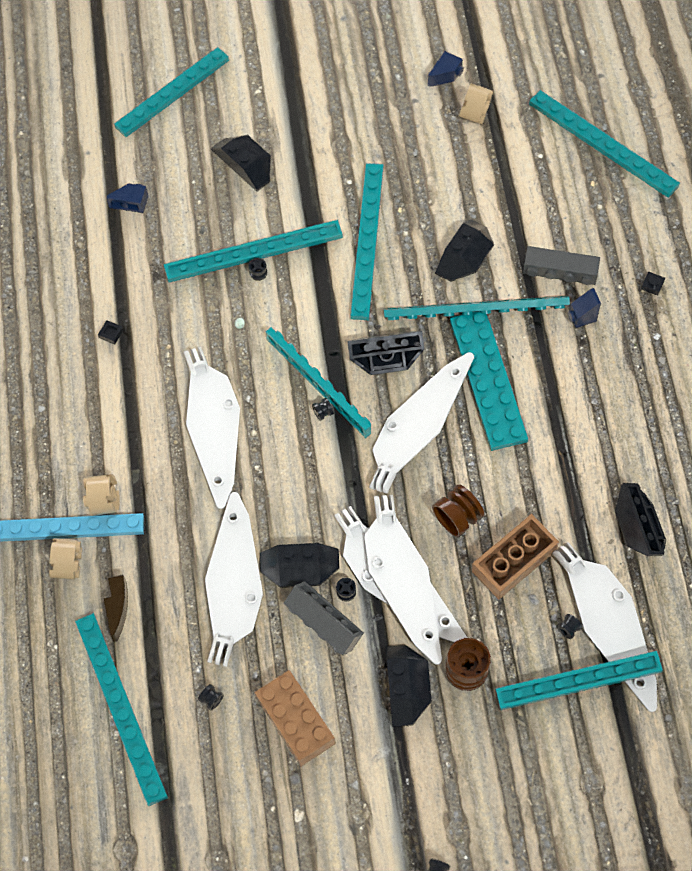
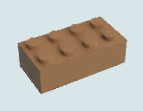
(515, 556)
(295, 718)

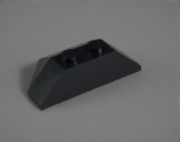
(245, 159)
(465, 251)
(386, 351)
(639, 521)
(295, 563)
(407, 685)

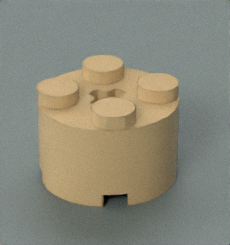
(476, 103)
(101, 494)
(64, 558)

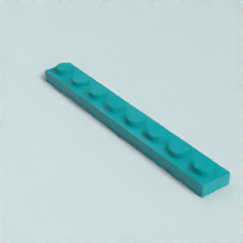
(171, 92)
(323, 386)
(579, 680)

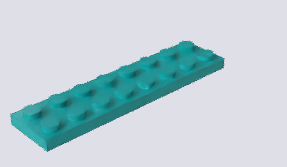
(489, 381)

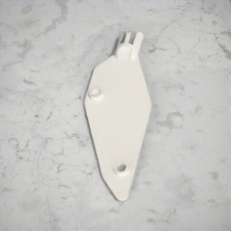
(417, 422)
(213, 424)
(356, 558)
(402, 578)
(233, 581)
(608, 616)

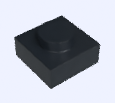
(653, 283)
(110, 332)

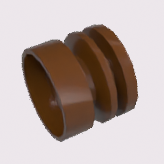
(458, 510)
(467, 653)

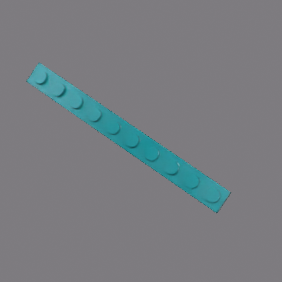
(604, 144)
(367, 242)
(256, 249)
(484, 307)
(121, 710)

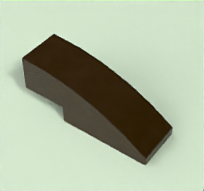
(116, 605)

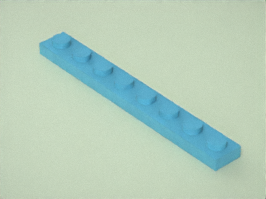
(72, 527)

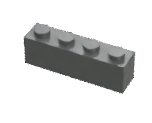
(561, 265)
(323, 618)

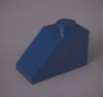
(445, 70)
(129, 198)
(585, 309)

